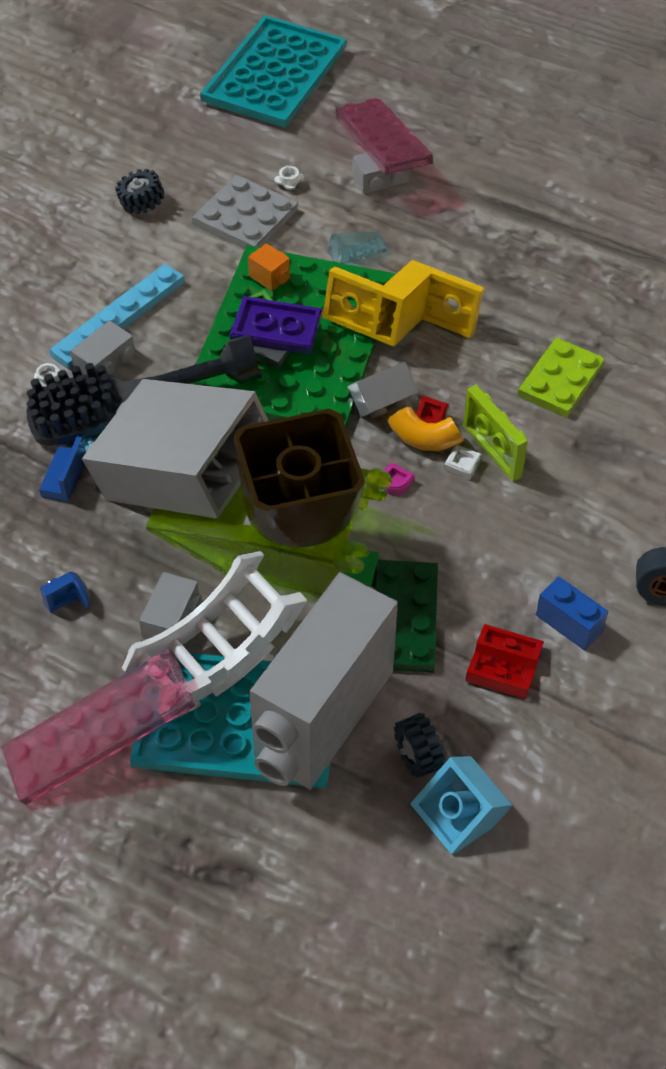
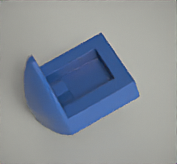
(64, 590)

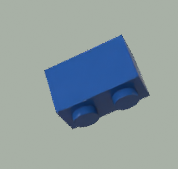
(571, 613)

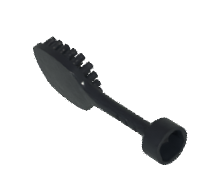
(89, 401)

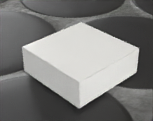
(463, 462)

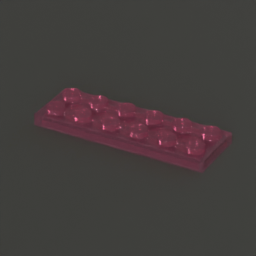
(383, 136)
(97, 726)

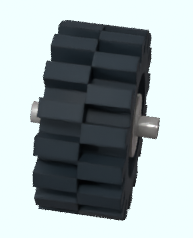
(140, 191)
(419, 745)

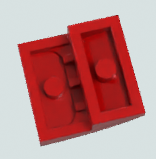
(504, 661)

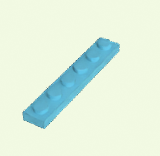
(122, 310)

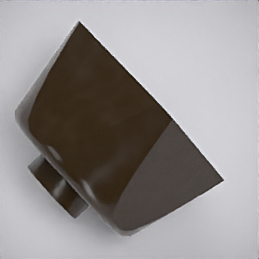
(299, 477)

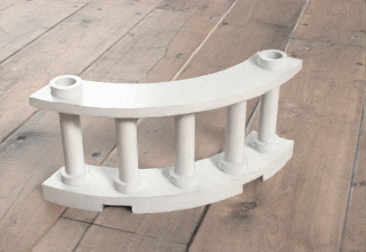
(237, 661)

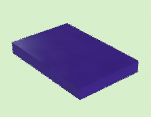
(277, 324)

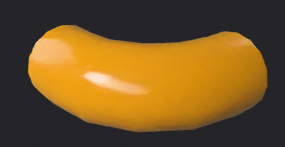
(424, 435)

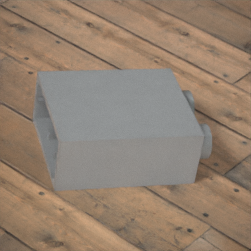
(173, 447)
(322, 682)

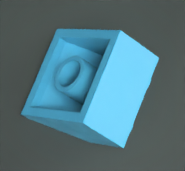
(460, 803)

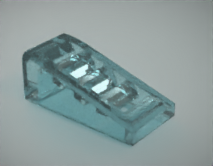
(355, 246)

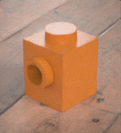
(269, 267)

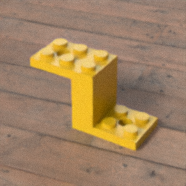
(400, 304)

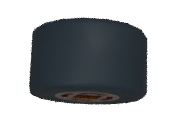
(652, 576)

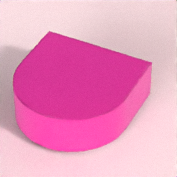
(401, 479)

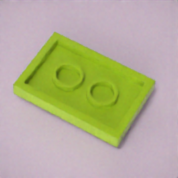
(561, 377)
(495, 433)

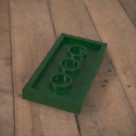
(416, 592)

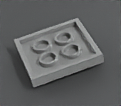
(245, 213)

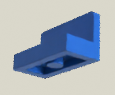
(64, 472)

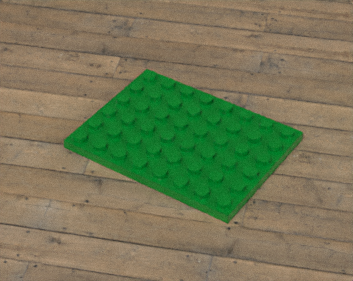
(304, 380)

